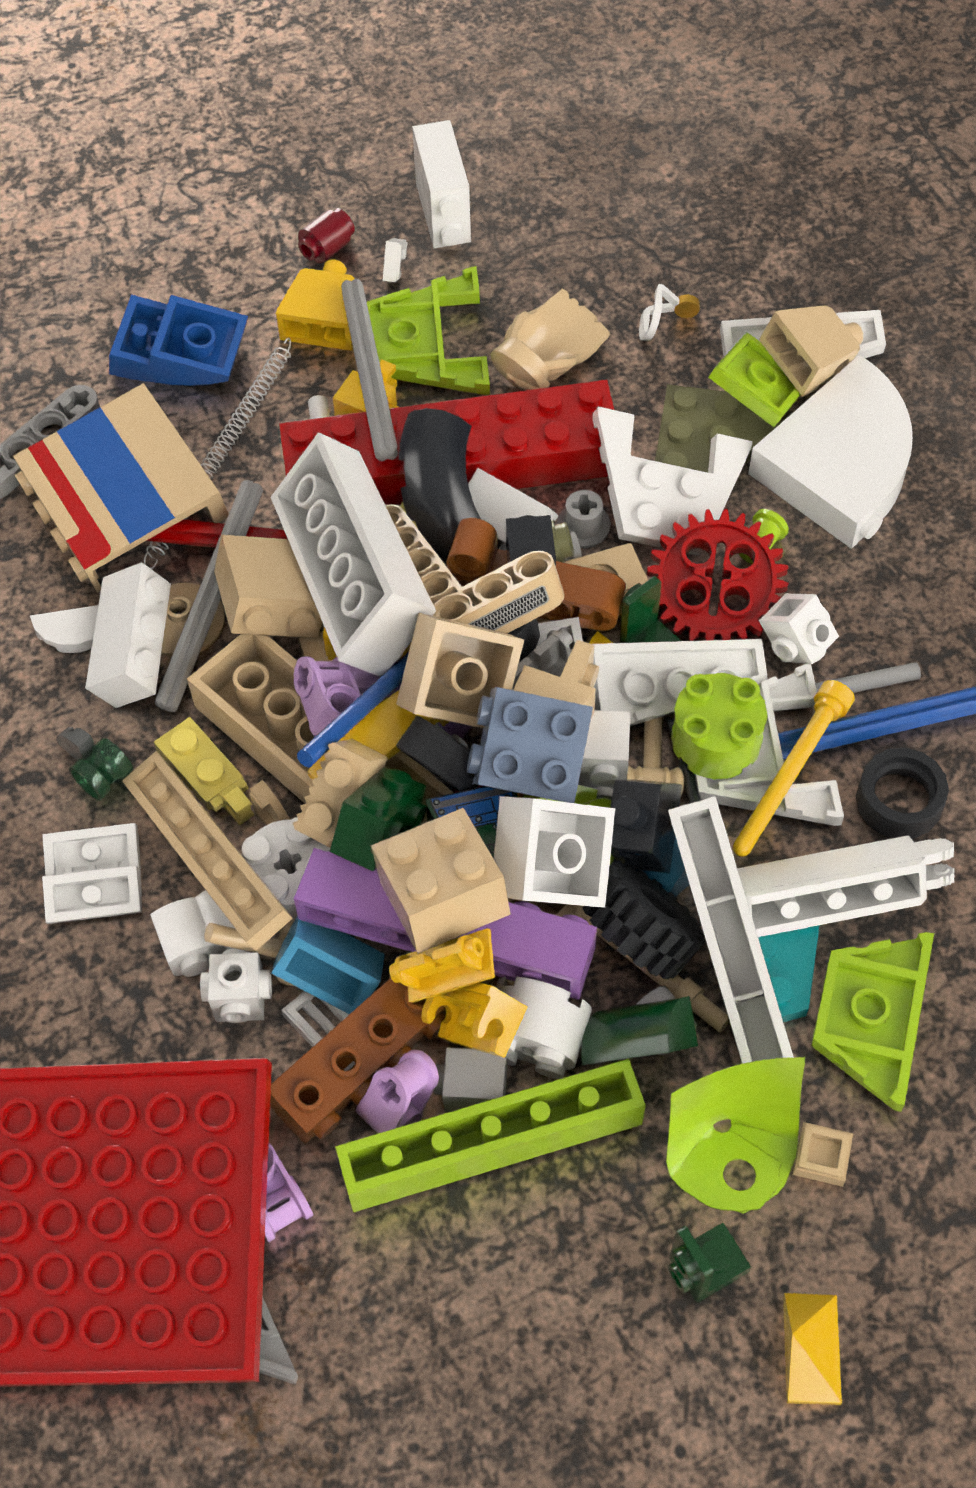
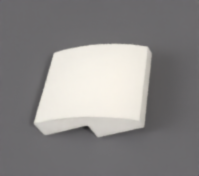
(92, 873)

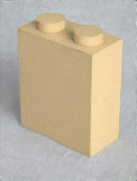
(264, 588)

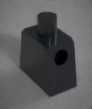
(644, 823)

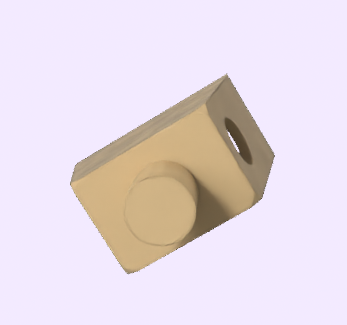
(811, 345)

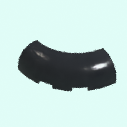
(436, 476)

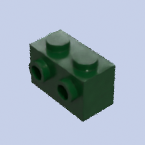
(375, 812)

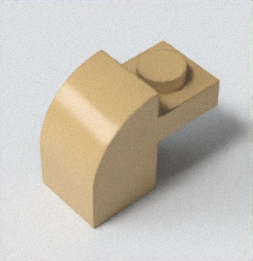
(573, 685)

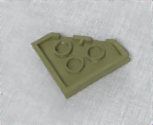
(695, 417)

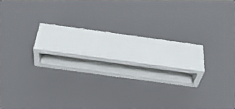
(730, 931)

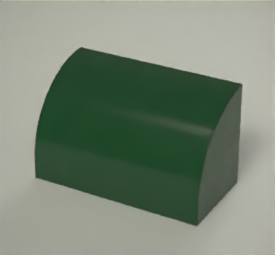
(639, 1031)

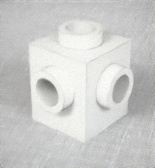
(799, 628)
(236, 986)

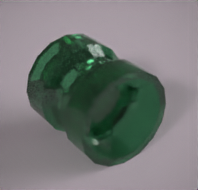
(101, 769)

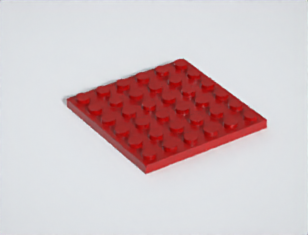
(133, 1222)

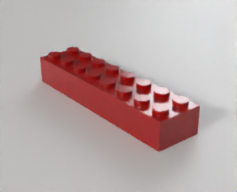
(514, 436)

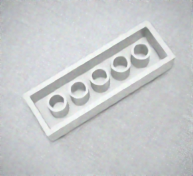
(351, 556)

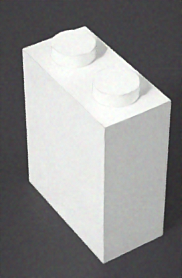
(442, 184)

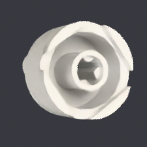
(280, 858)
(550, 1027)

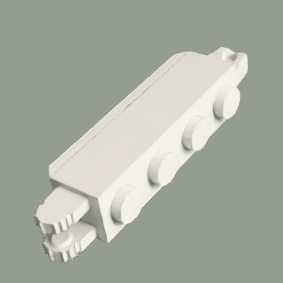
(844, 883)

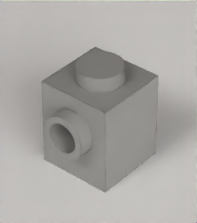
(470, 1078)

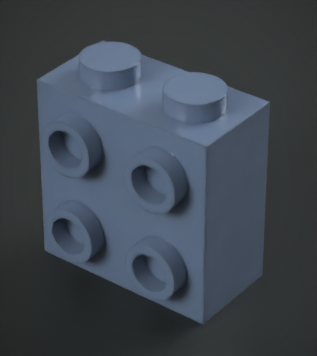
(530, 744)

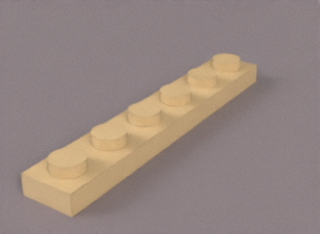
(207, 851)

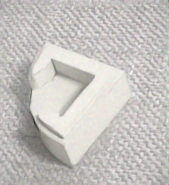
(394, 252)

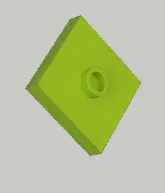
(755, 380)

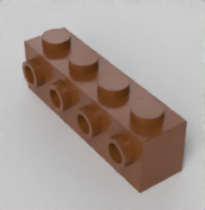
(373, 1037)

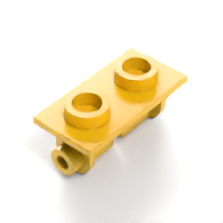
(445, 966)

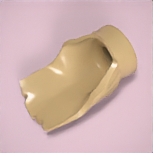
(548, 342)

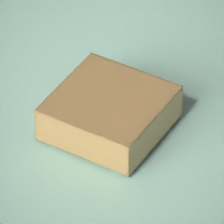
(823, 1154)

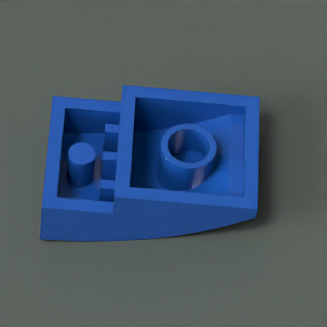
(176, 342)

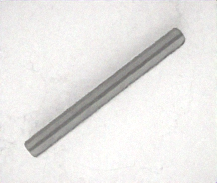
(369, 370)
(205, 604)

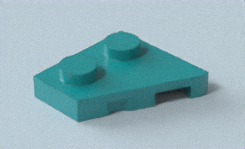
(791, 968)

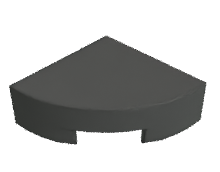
(76, 742)

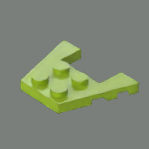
(410, 334)

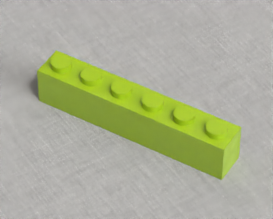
(491, 1135)

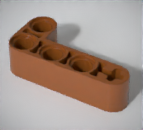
(589, 592)

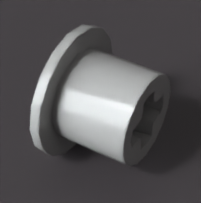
(586, 518)

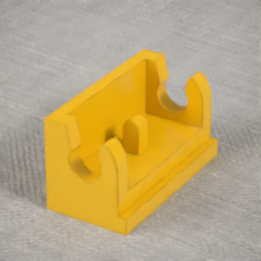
(477, 1018)

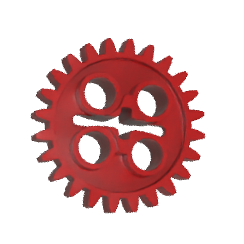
(755, 584)

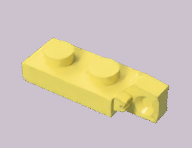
(205, 770)

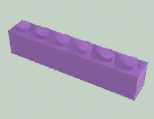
(523, 943)

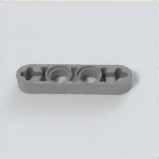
(57, 413)

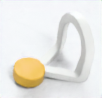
(683, 306)

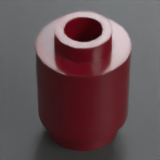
(325, 235)

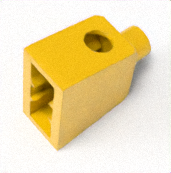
(315, 308)

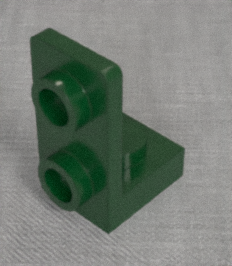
(641, 615)
(706, 1262)

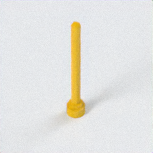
(831, 703)

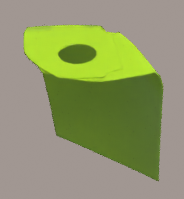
(764, 1130)

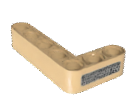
(494, 601)

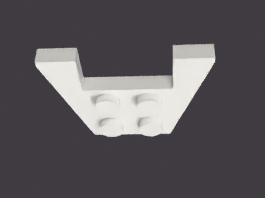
(654, 494)
(803, 801)

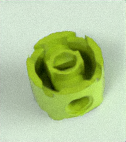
(718, 724)

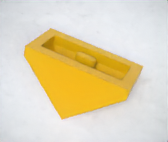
(812, 1349)

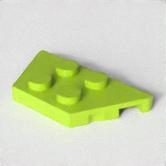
(873, 1013)

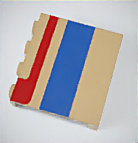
(115, 481)

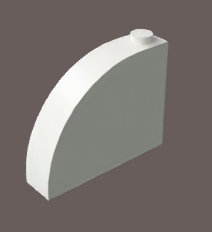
(841, 453)

